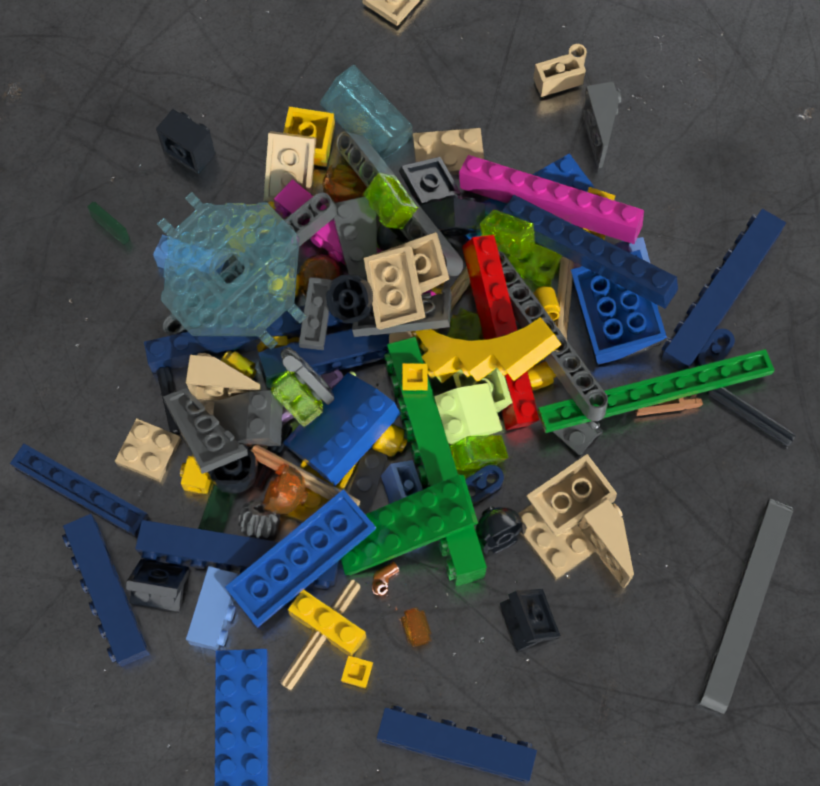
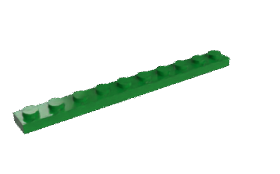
(662, 389)

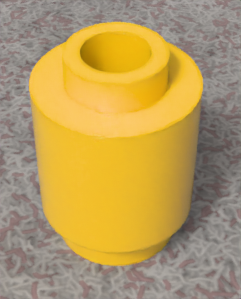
(548, 300)
(240, 363)
(541, 376)

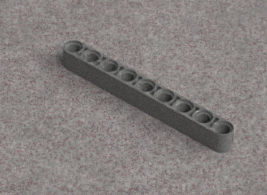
(367, 165)
(310, 209)
(527, 310)
(746, 606)

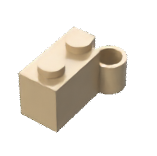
(561, 72)

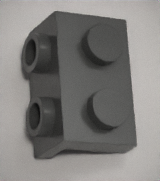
(579, 436)

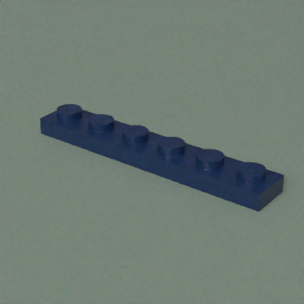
(79, 489)

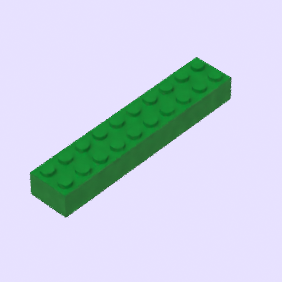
(434, 457)

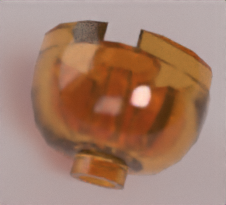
(343, 183)
(320, 267)
(285, 491)

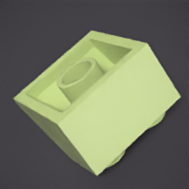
(496, 383)
(468, 412)

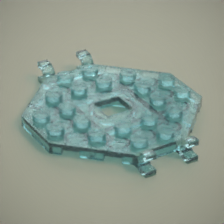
(257, 296)

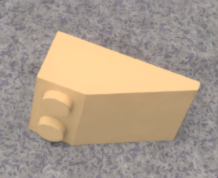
(428, 261)
(215, 380)
(571, 495)
(607, 534)

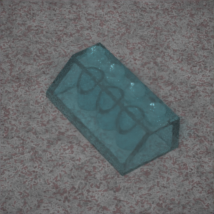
(366, 112)

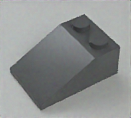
(599, 112)
(251, 418)

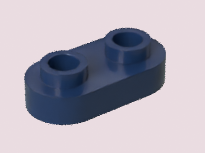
(713, 350)
(479, 483)

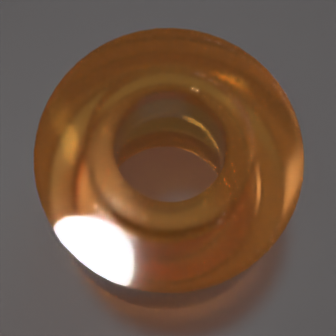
(416, 627)

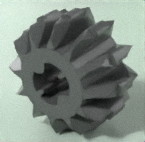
(258, 521)

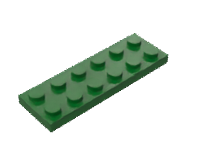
(413, 524)

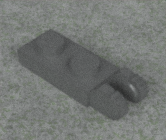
(306, 374)

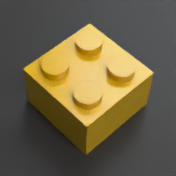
(313, 124)

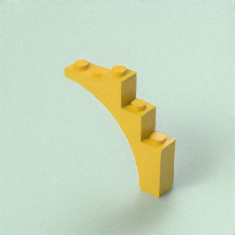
(509, 353)

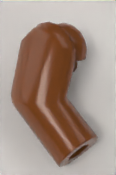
(381, 578)

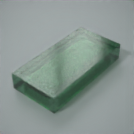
(108, 222)
(217, 510)

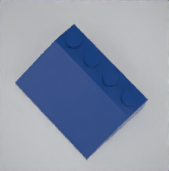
(615, 316)
(344, 428)

